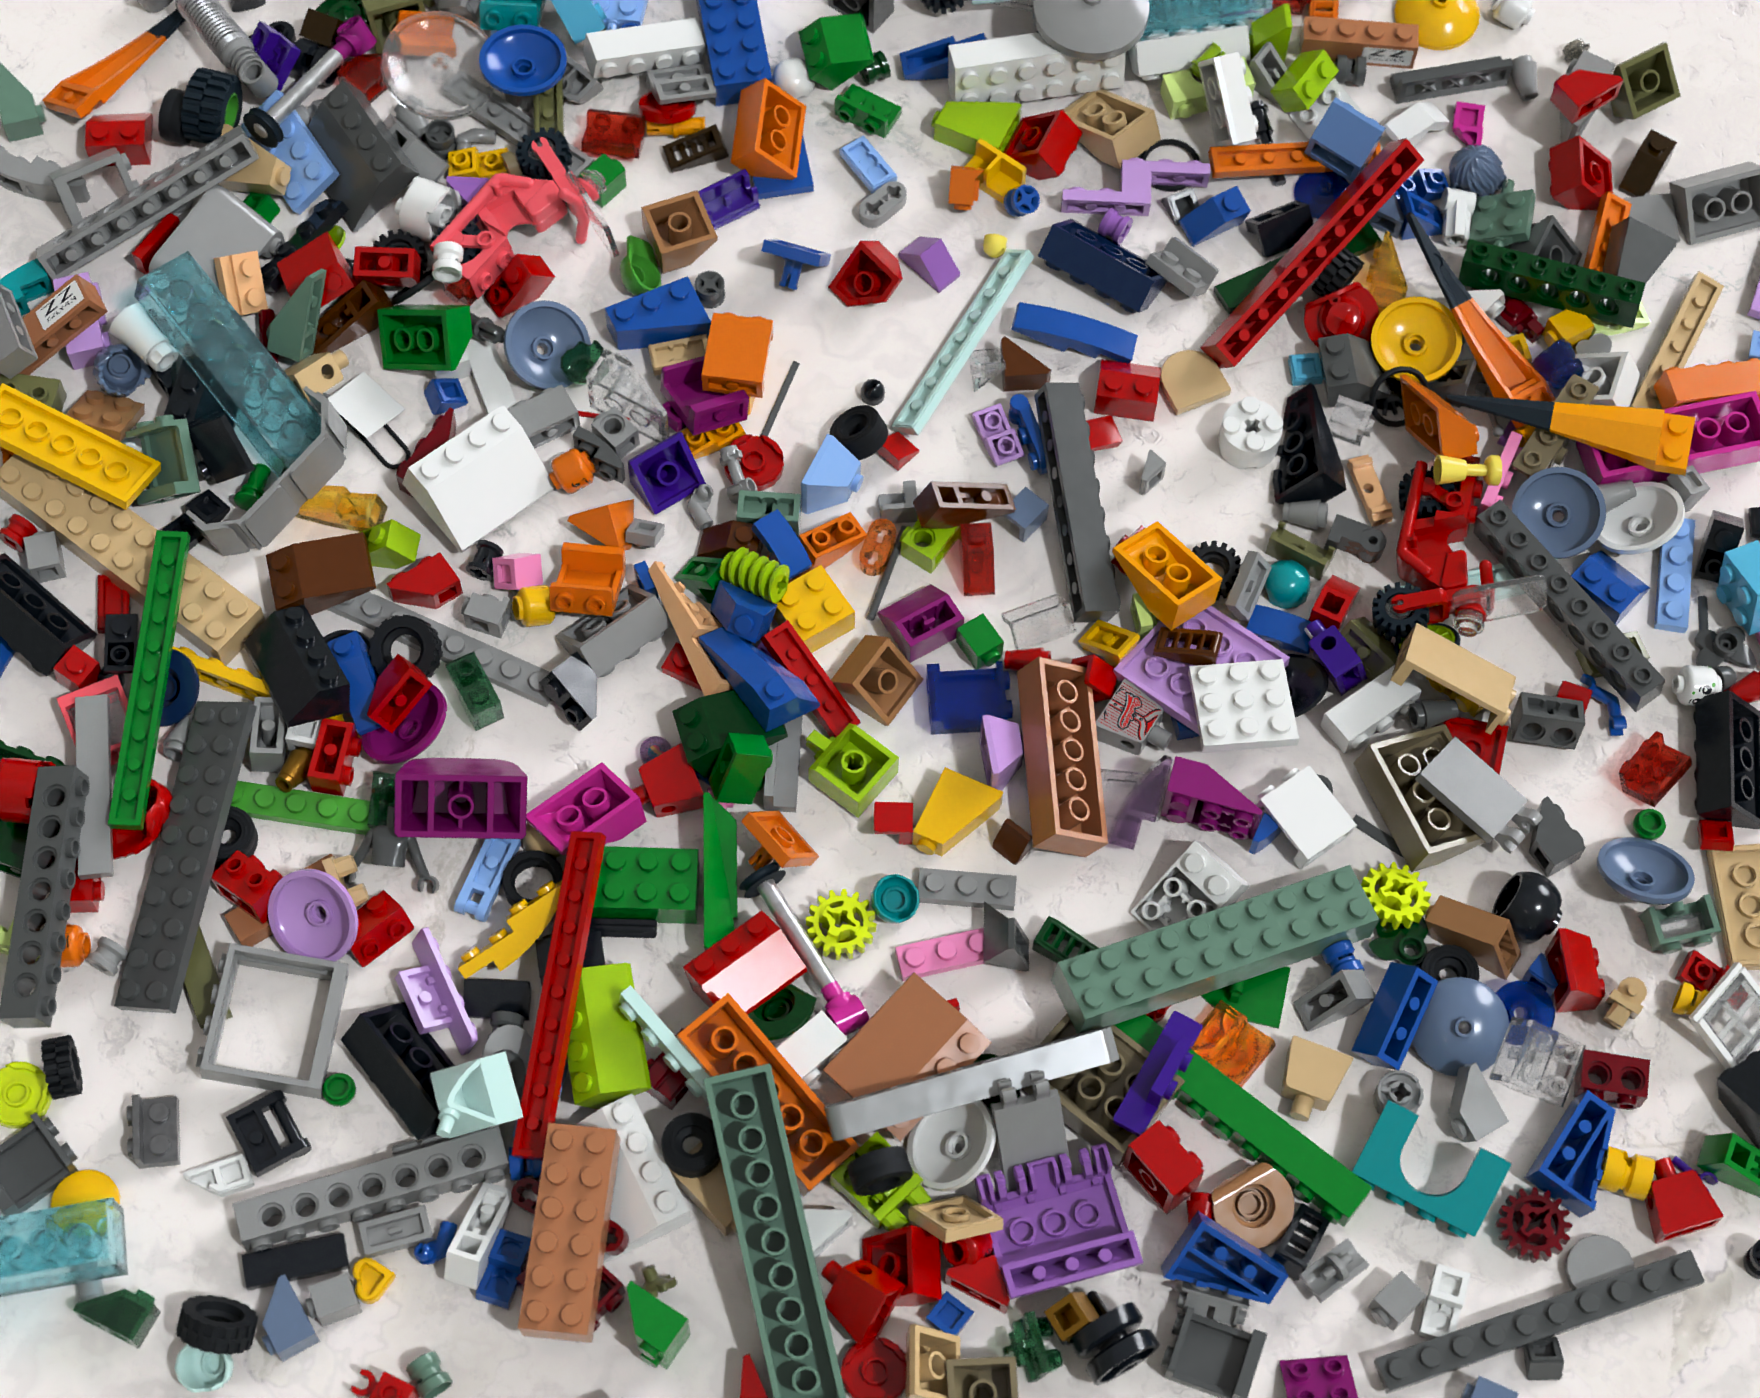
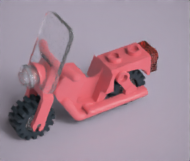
(520, 200)

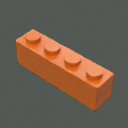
(1708, 382)

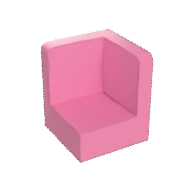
(517, 571)

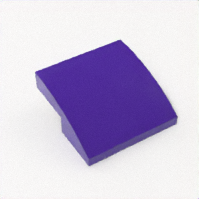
(275, 51)

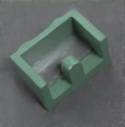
(1681, 925)

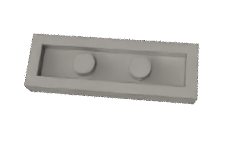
(966, 888)

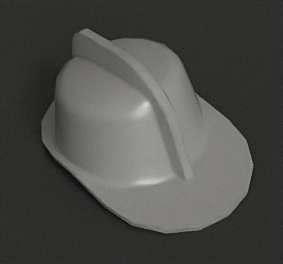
(517, 1045)

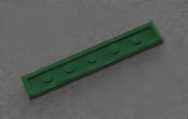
(1236, 289)

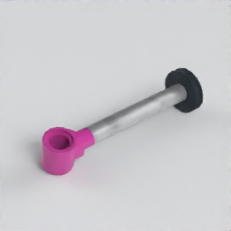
(841, 1007)

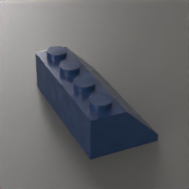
(1102, 265)

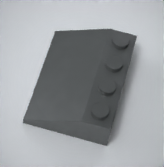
(363, 153)

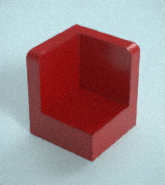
(1098, 676)
(894, 819)

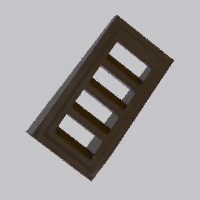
(701, 137)

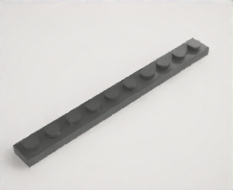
(1538, 1321)

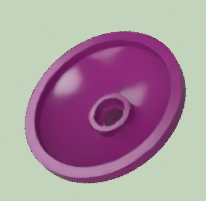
(412, 735)

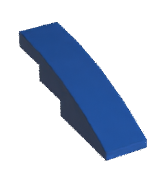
(1067, 329)

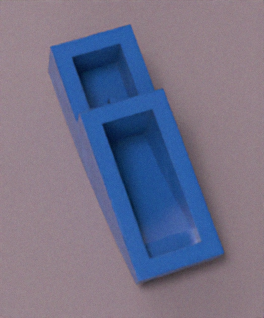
(931, 60)

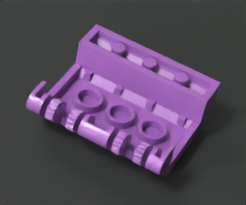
(1058, 1224)

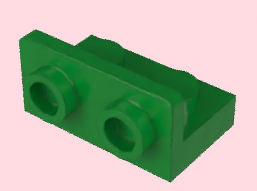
(867, 110)

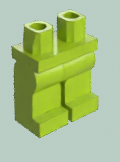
(885, 1206)

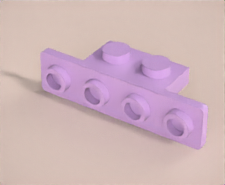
(433, 996)

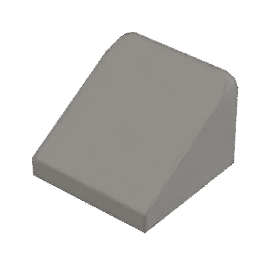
(1152, 473)

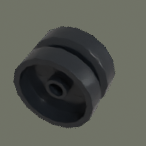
(1114, 1343)

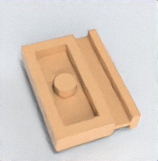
(241, 281)

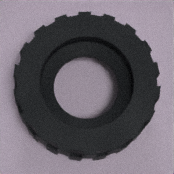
(406, 625)
(217, 1324)

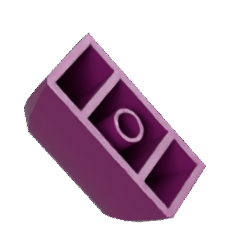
(460, 799)

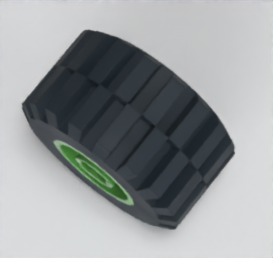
(209, 103)

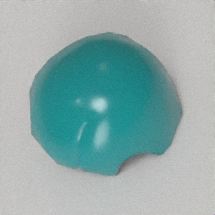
(1287, 584)
(895, 898)

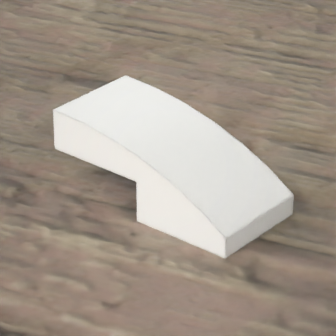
(1443, 1302)

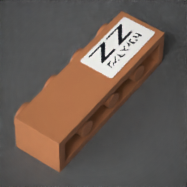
(1381, 42)
(62, 318)

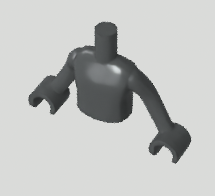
(391, 851)

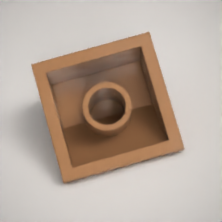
(678, 230)
(877, 678)

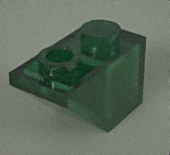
(475, 691)

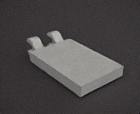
(1478, 795)
(1028, 1126)

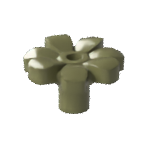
(655, 1283)

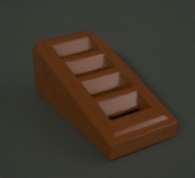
(1197, 656)

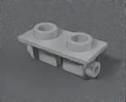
(1226, 1306)

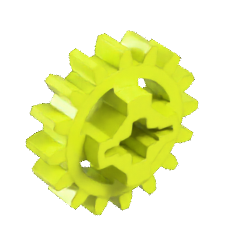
(1396, 894)
(830, 917)

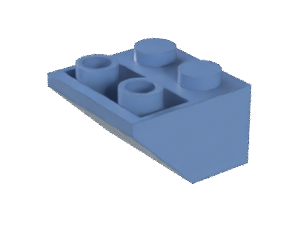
(1344, 140)

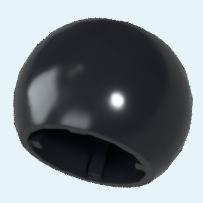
(1530, 905)

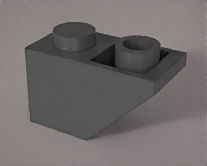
(1553, 840)

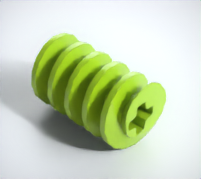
(755, 574)

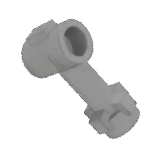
(731, 457)

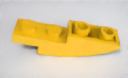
(526, 925)

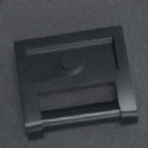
(258, 1138)

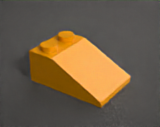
(1167, 575)

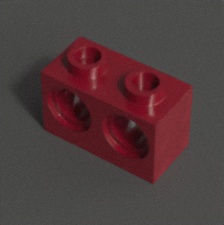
(1611, 1070)

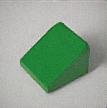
(263, 205)

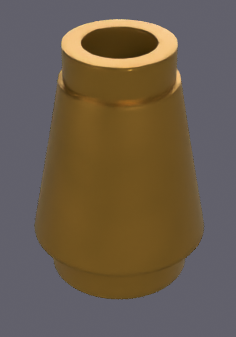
(294, 769)

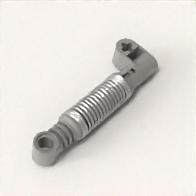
(225, 40)

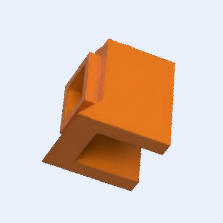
(964, 186)

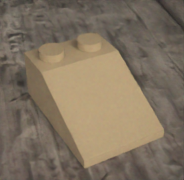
(1113, 126)

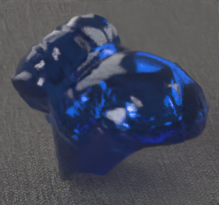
(1558, 364)

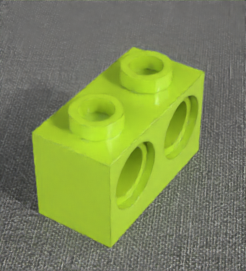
(939, 543)

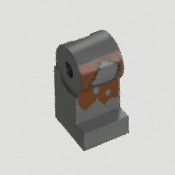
(1356, 539)

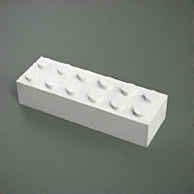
(1025, 70)

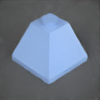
(830, 477)

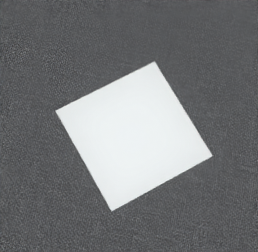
(365, 404)

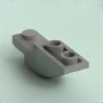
(33, 179)

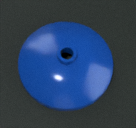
(523, 60)

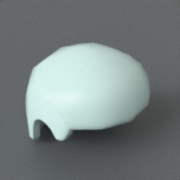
(202, 1370)

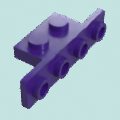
(1158, 1073)

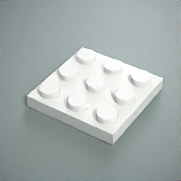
(1243, 705)

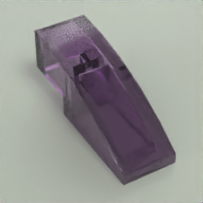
(1140, 804)

